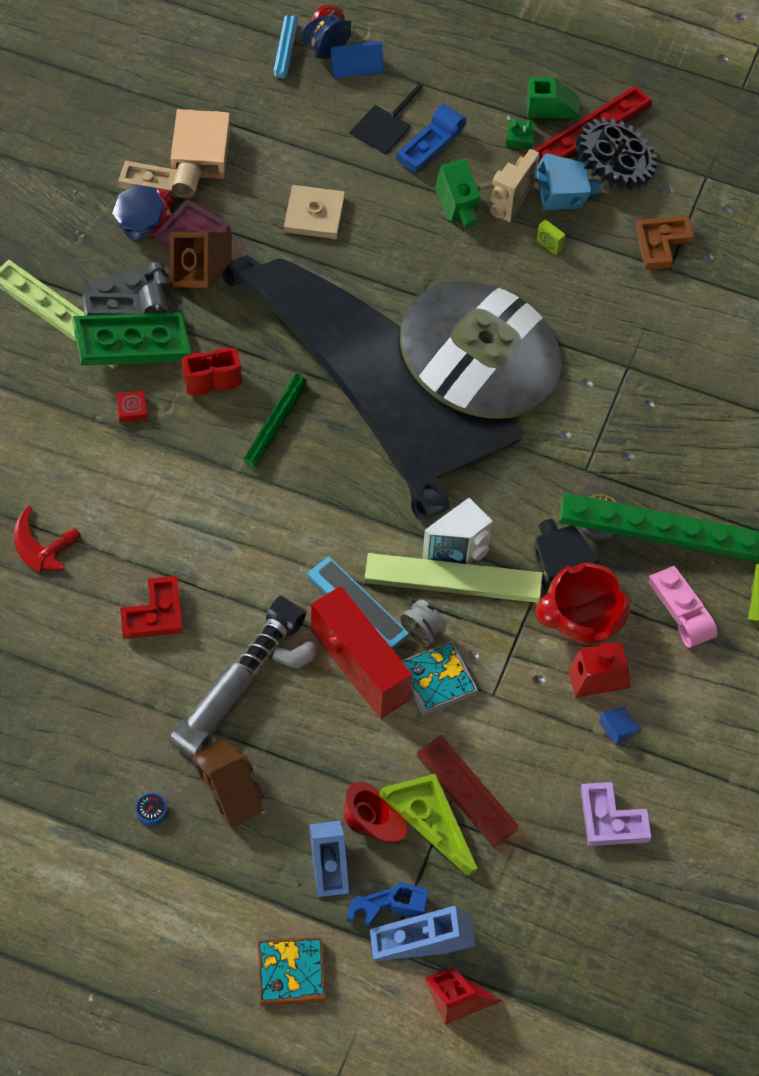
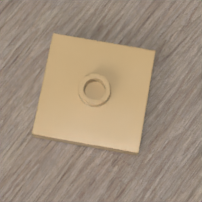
(314, 211)

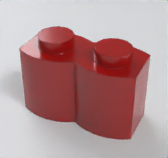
(211, 371)

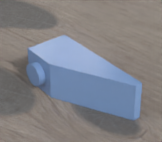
(424, 935)

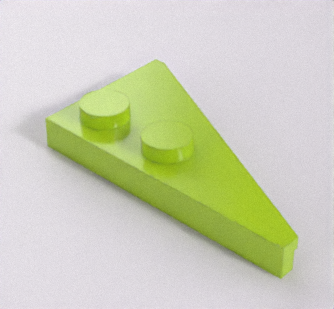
(428, 811)

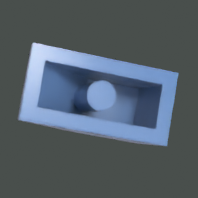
(329, 858)

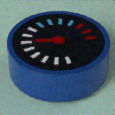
(151, 809)

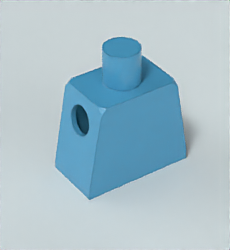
(564, 183)

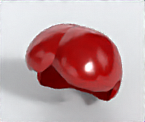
(584, 604)

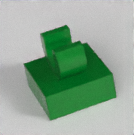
(520, 134)

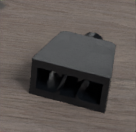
(560, 549)

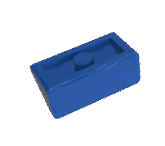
(357, 59)

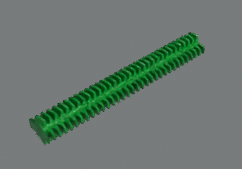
(275, 420)

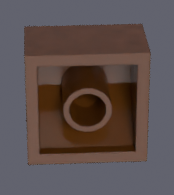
(198, 258)

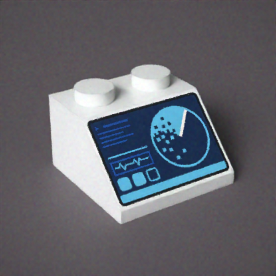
(459, 535)

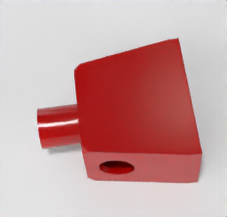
(602, 668)

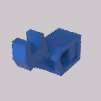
(373, 903)

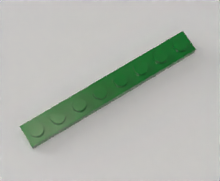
(659, 527)

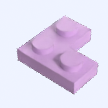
(607, 825)

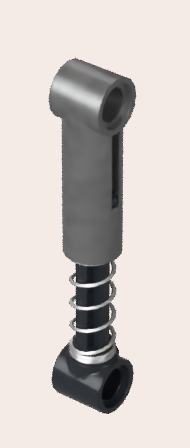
(197, 730)

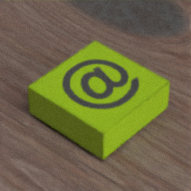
(550, 237)

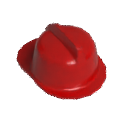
(371, 815)

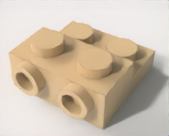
(513, 186)

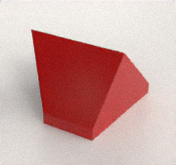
(457, 996)

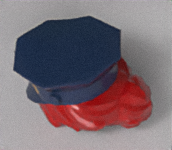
(326, 30)
(142, 211)

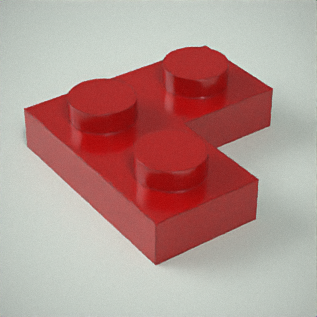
(159, 617)

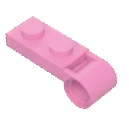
(693, 619)

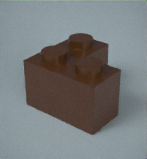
(229, 780)

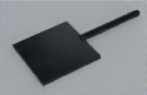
(383, 128)

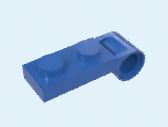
(425, 146)

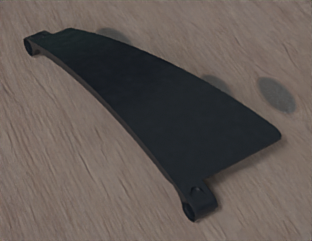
(367, 363)

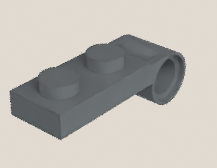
(149, 300)

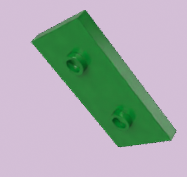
(131, 338)

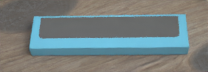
(329, 576)

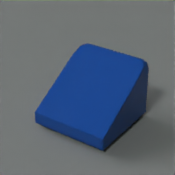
(619, 724)

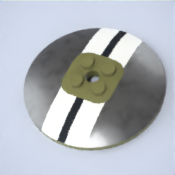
(474, 377)

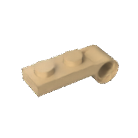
(179, 182)

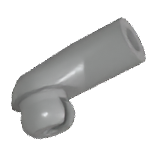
(296, 658)

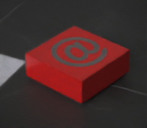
(131, 406)

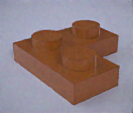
(657, 236)

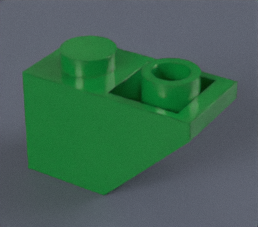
(550, 99)

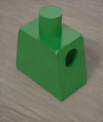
(458, 192)

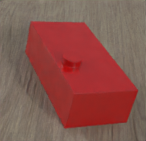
(360, 652)

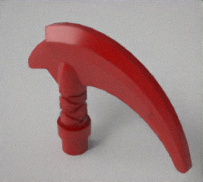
(34, 554)

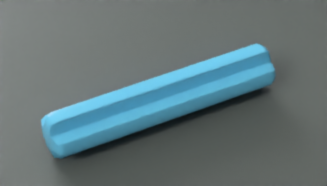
(285, 46)

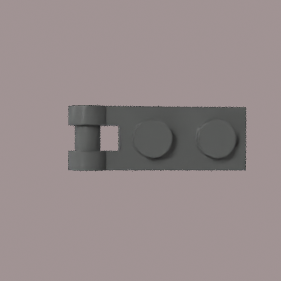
(132, 280)

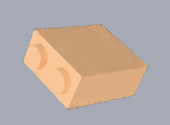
(201, 140)

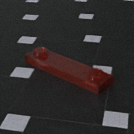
(467, 791)

